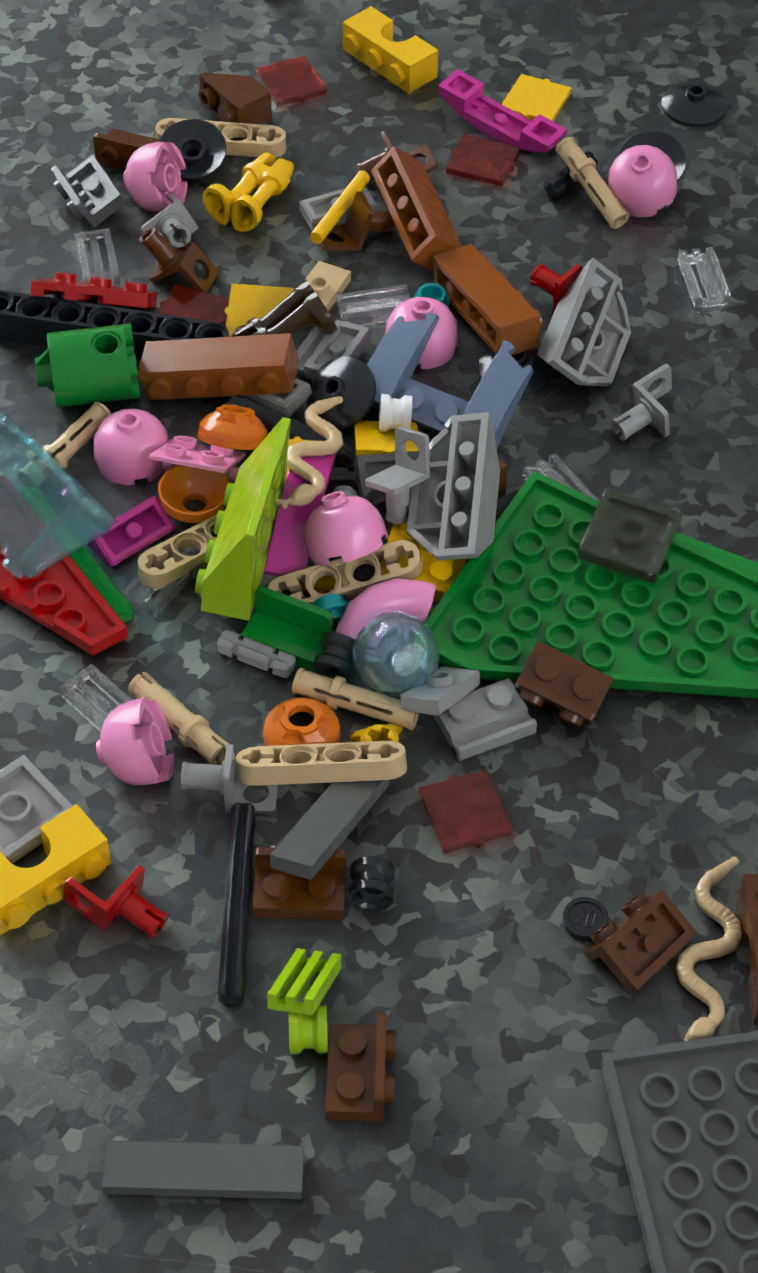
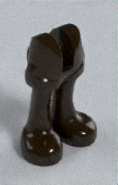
(296, 311)

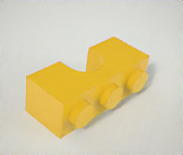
(404, 63)
(73, 850)

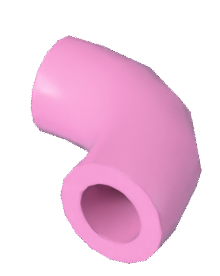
(387, 596)

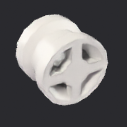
(394, 412)

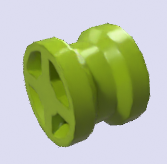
(308, 1031)

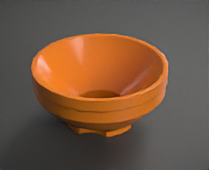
(232, 428)
(186, 484)
(281, 731)

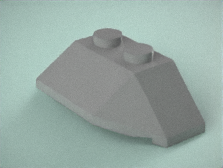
(588, 328)
(457, 505)

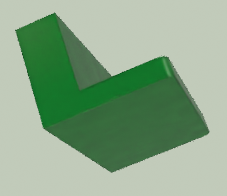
(288, 625)

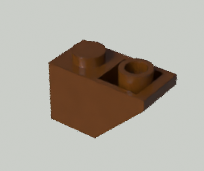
(235, 98)

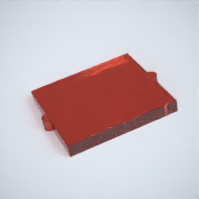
(291, 81)
(482, 160)
(195, 304)
(465, 811)

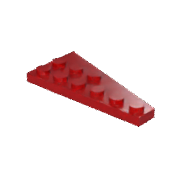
(65, 604)

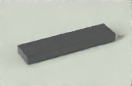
(325, 827)
(203, 1169)

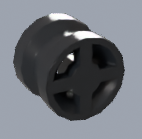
(335, 656)
(371, 883)

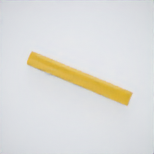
(339, 207)

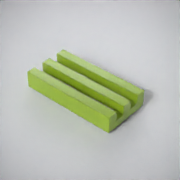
(296, 979)

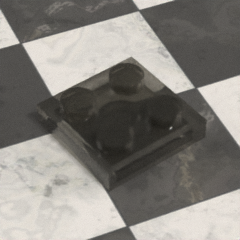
(630, 536)

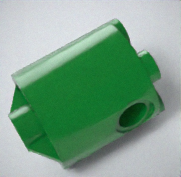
(89, 365)

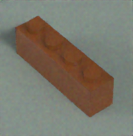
(414, 207)
(487, 299)
(219, 366)

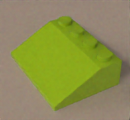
(245, 529)

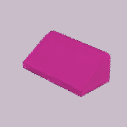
(133, 532)

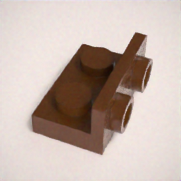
(118, 146)
(564, 684)
(294, 897)
(641, 939)
(357, 1071)

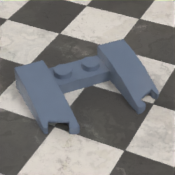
(431, 408)

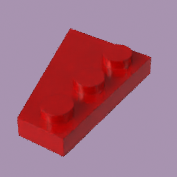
(132, 295)

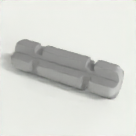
(256, 654)

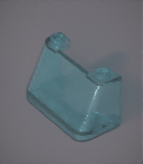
(41, 506)

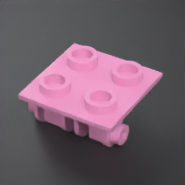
(186, 452)

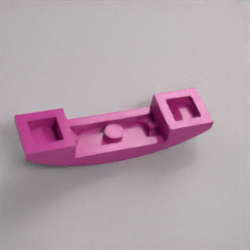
(494, 119)
(288, 545)

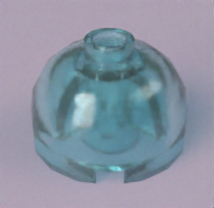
(395, 653)

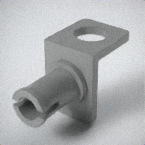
(173, 222)
(646, 407)
(403, 476)
(225, 779)

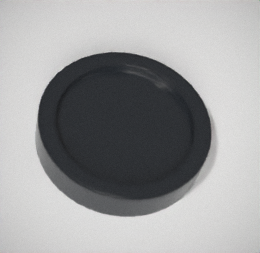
(584, 917)

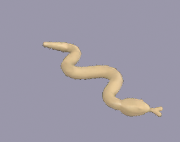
(306, 493)
(705, 1026)

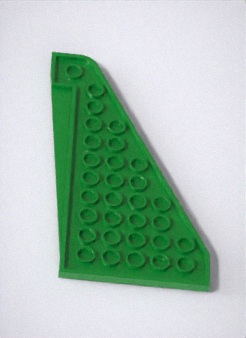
(676, 636)

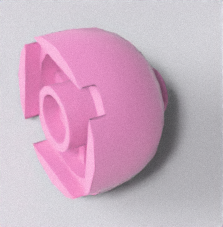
(154, 173)
(643, 180)
(445, 335)
(125, 444)
(343, 528)
(135, 743)

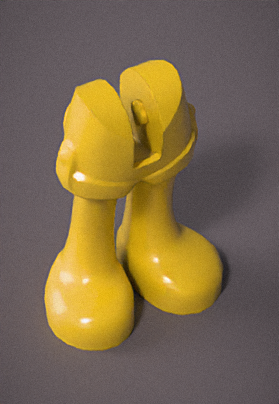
(265, 176)

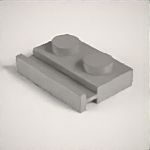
(321, 348)
(486, 720)

